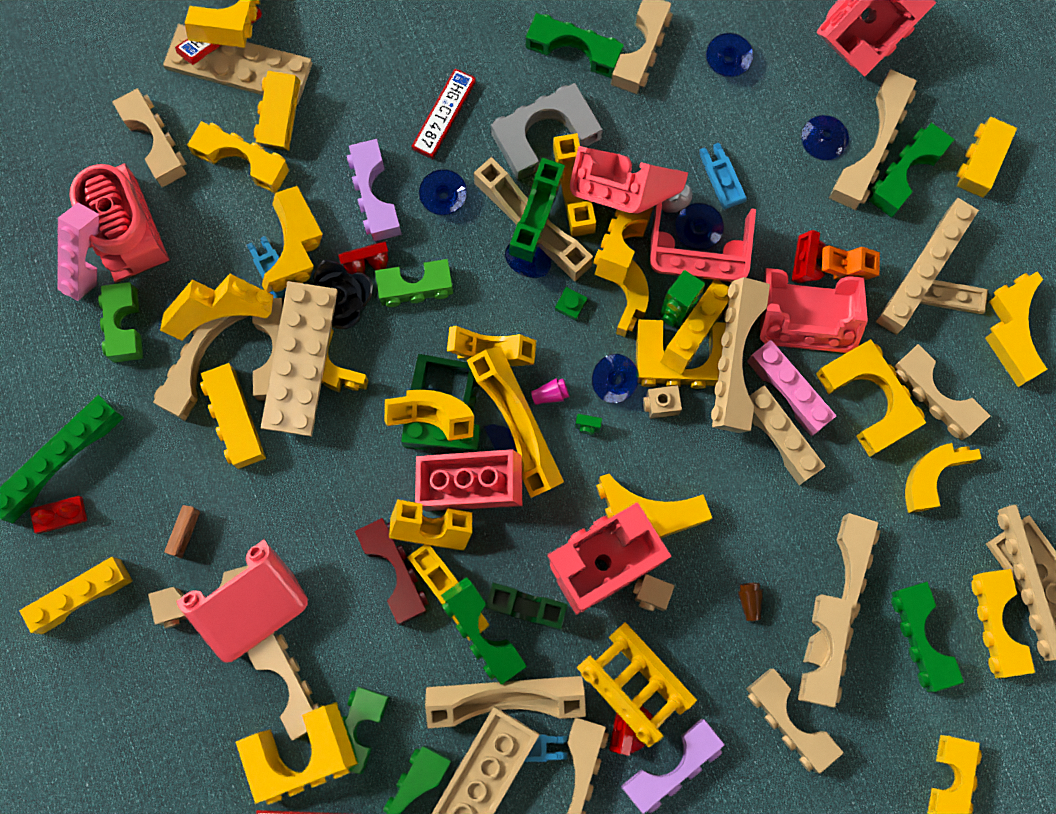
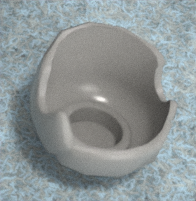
(678, 201)

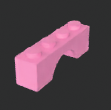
(74, 229)
(806, 403)

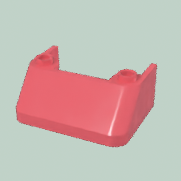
(728, 266)

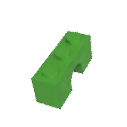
(394, 289)
(117, 302)

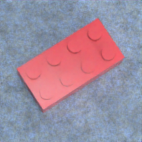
(469, 480)

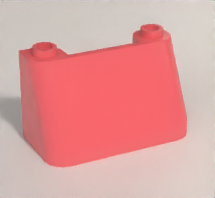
(609, 181)
(814, 315)
(246, 606)

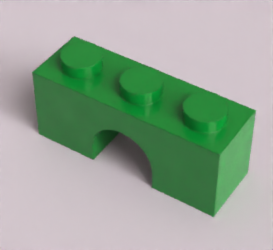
(681, 299)
(426, 435)
(364, 705)

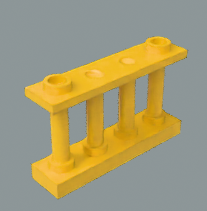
(652, 668)

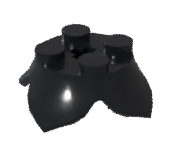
(355, 287)

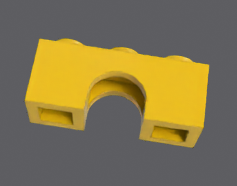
(448, 531)
(962, 758)

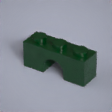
(526, 607)

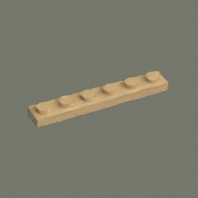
(1032, 590)

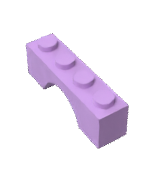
(368, 164)
(699, 745)

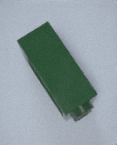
(421, 370)

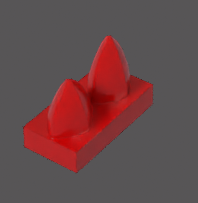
(807, 251)
(375, 254)
(58, 514)
(624, 738)

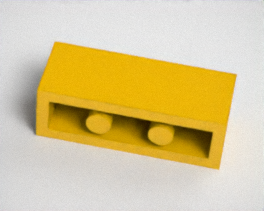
(277, 110)
(985, 156)

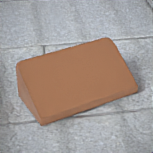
(182, 531)

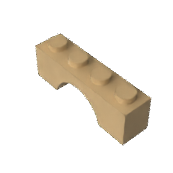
(632, 67)
(162, 159)
(271, 327)
(917, 373)
(794, 449)
(164, 603)
(833, 618)
(271, 655)
(815, 748)

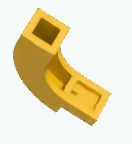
(637, 298)
(466, 344)
(335, 376)
(434, 408)
(922, 480)

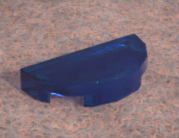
(500, 437)

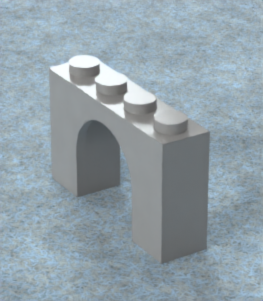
(564, 106)

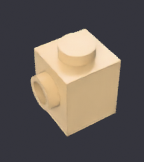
(662, 402)
(653, 593)

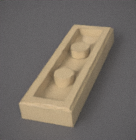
(956, 297)

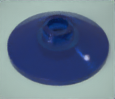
(730, 46)
(818, 144)
(443, 182)
(699, 215)
(538, 268)
(605, 377)

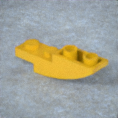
(437, 576)

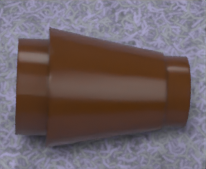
(751, 600)

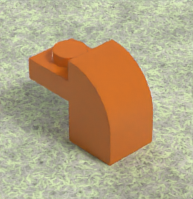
(854, 263)

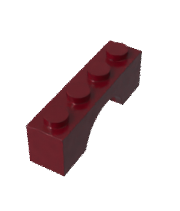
(405, 601)

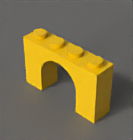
(222, 26)
(650, 352)
(868, 364)
(330, 755)

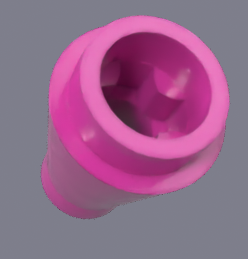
(551, 392)

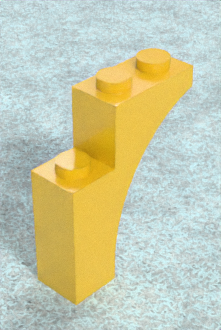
(300, 236)
(202, 304)
(1011, 336)
(665, 517)

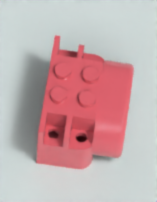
(869, 40)
(127, 231)
(625, 544)

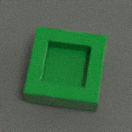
(571, 303)
(588, 424)

